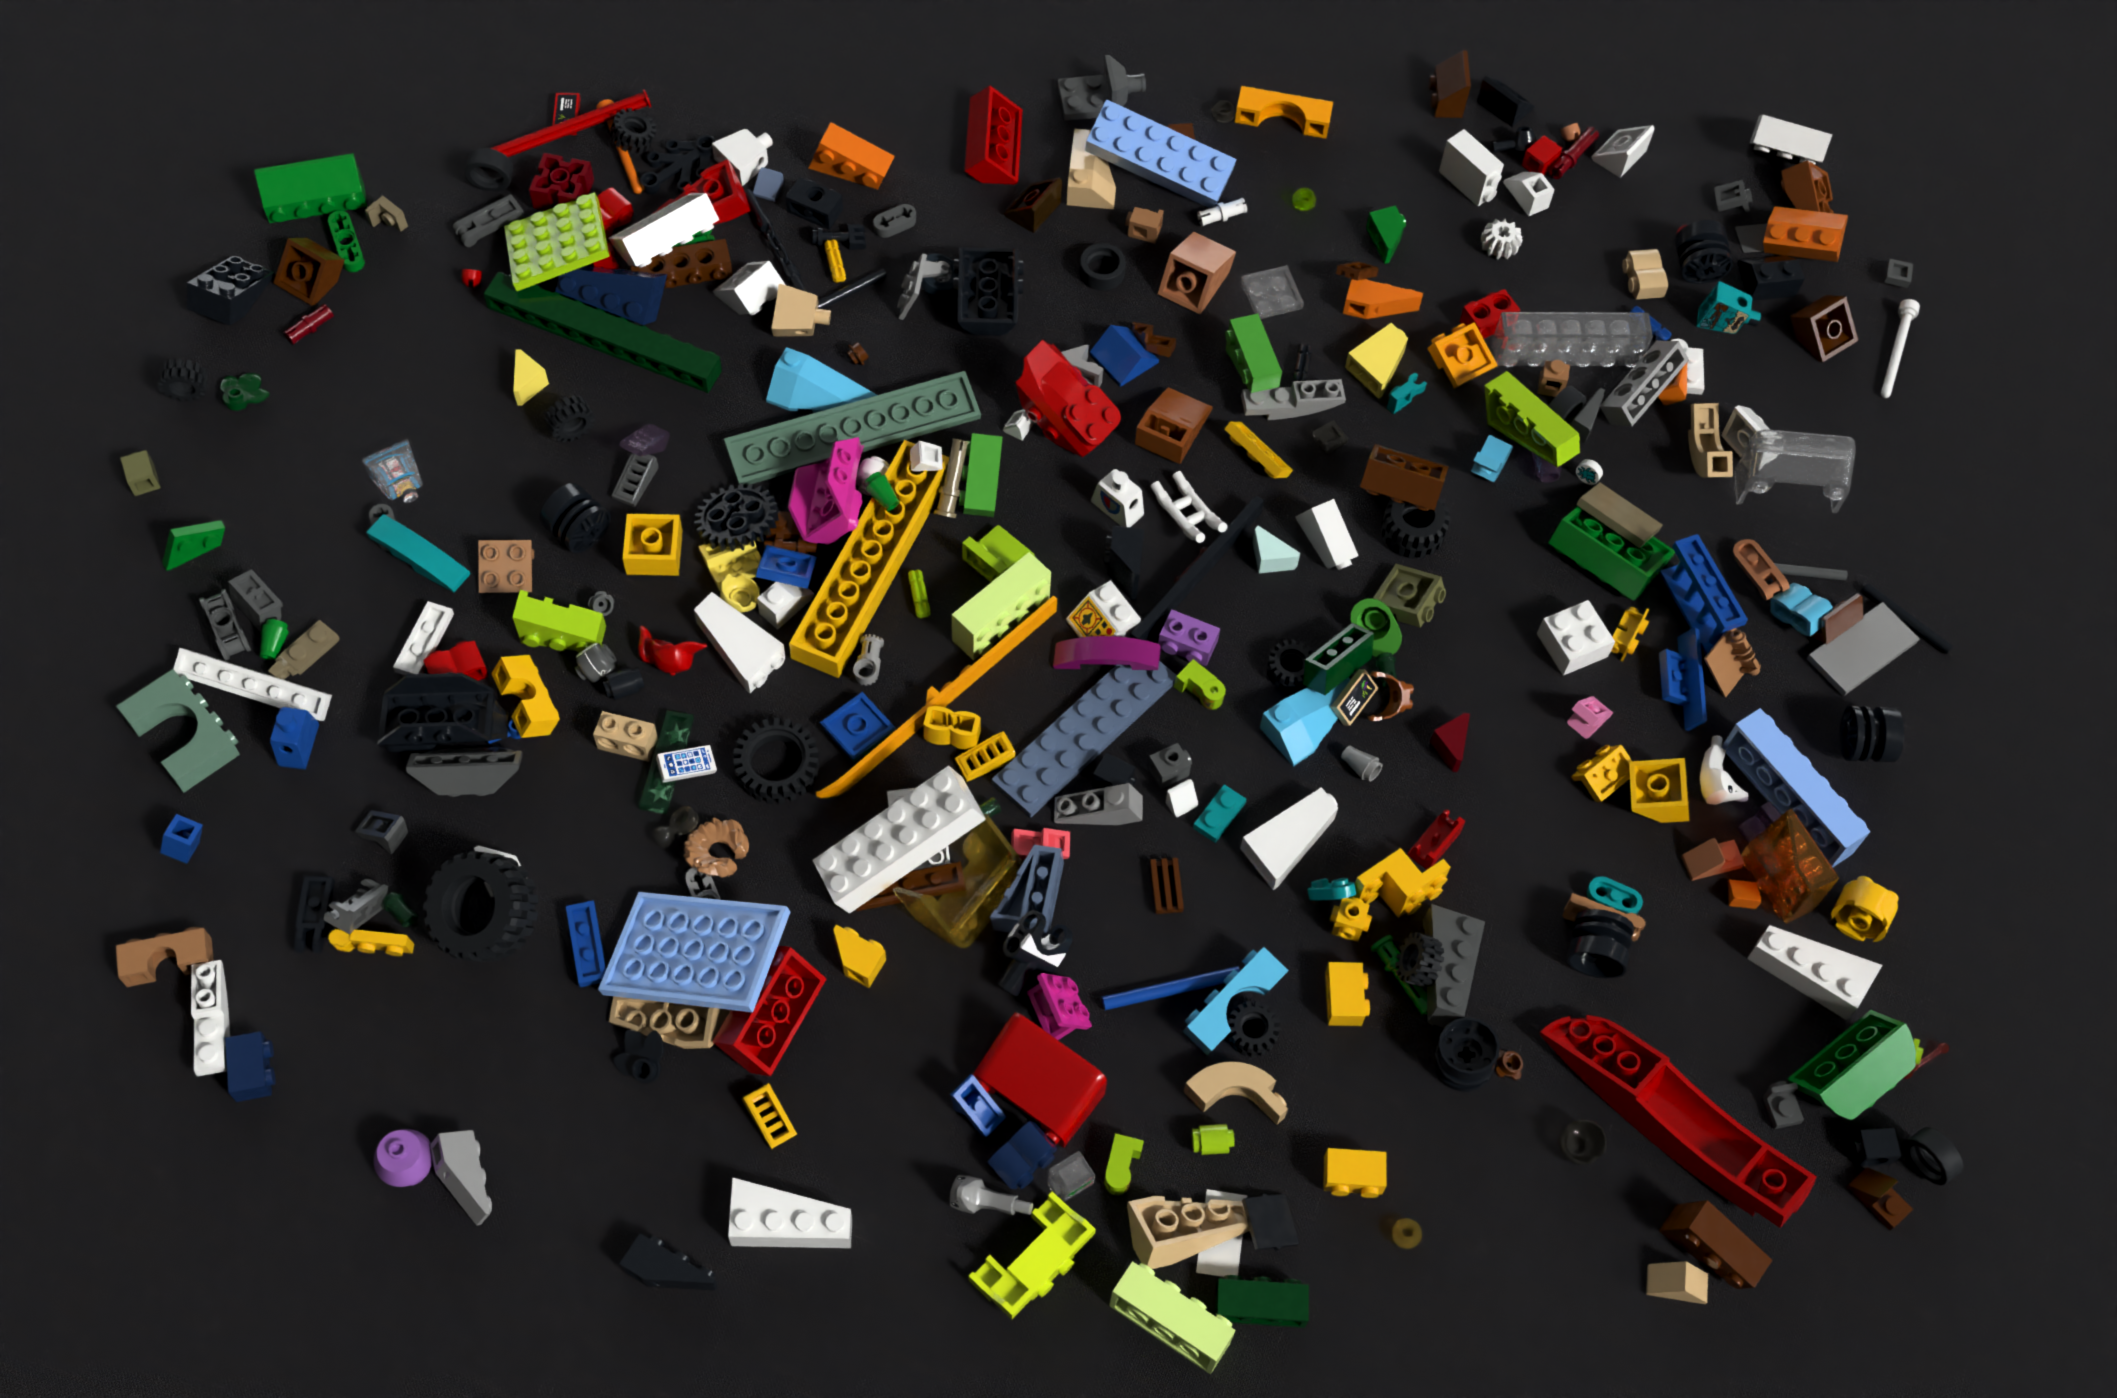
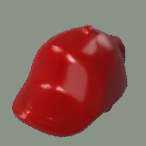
(665, 655)

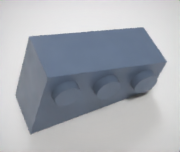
(1032, 889)

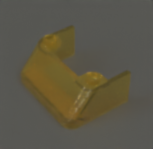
(964, 914)

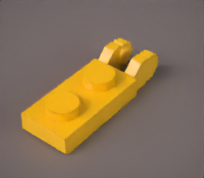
(370, 941)

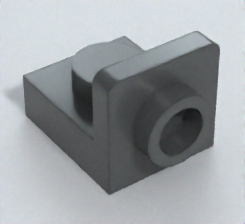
(1733, 196)
(1782, 1105)

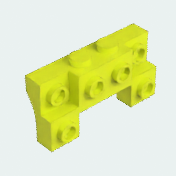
(1039, 1263)

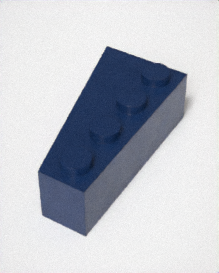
(616, 291)

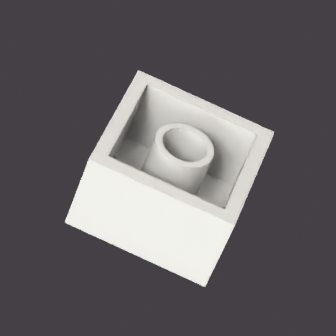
(1575, 637)

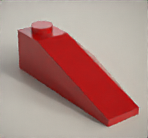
(722, 189)

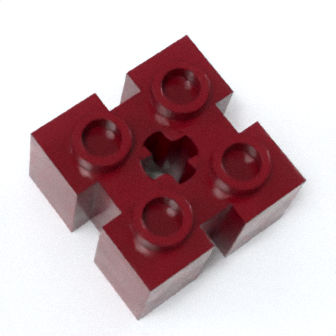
(560, 181)

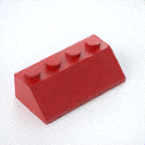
(993, 138)

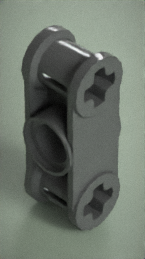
(225, 624)

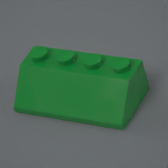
(311, 188)

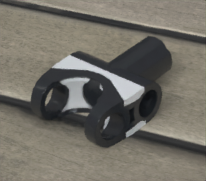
(1032, 951)

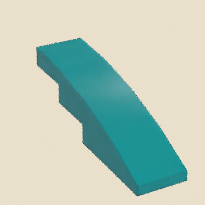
(419, 553)

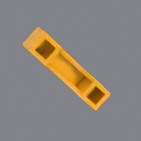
(1259, 104)

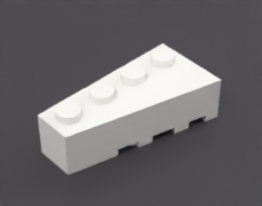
(783, 1219)

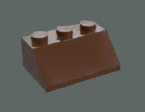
(1404, 477)

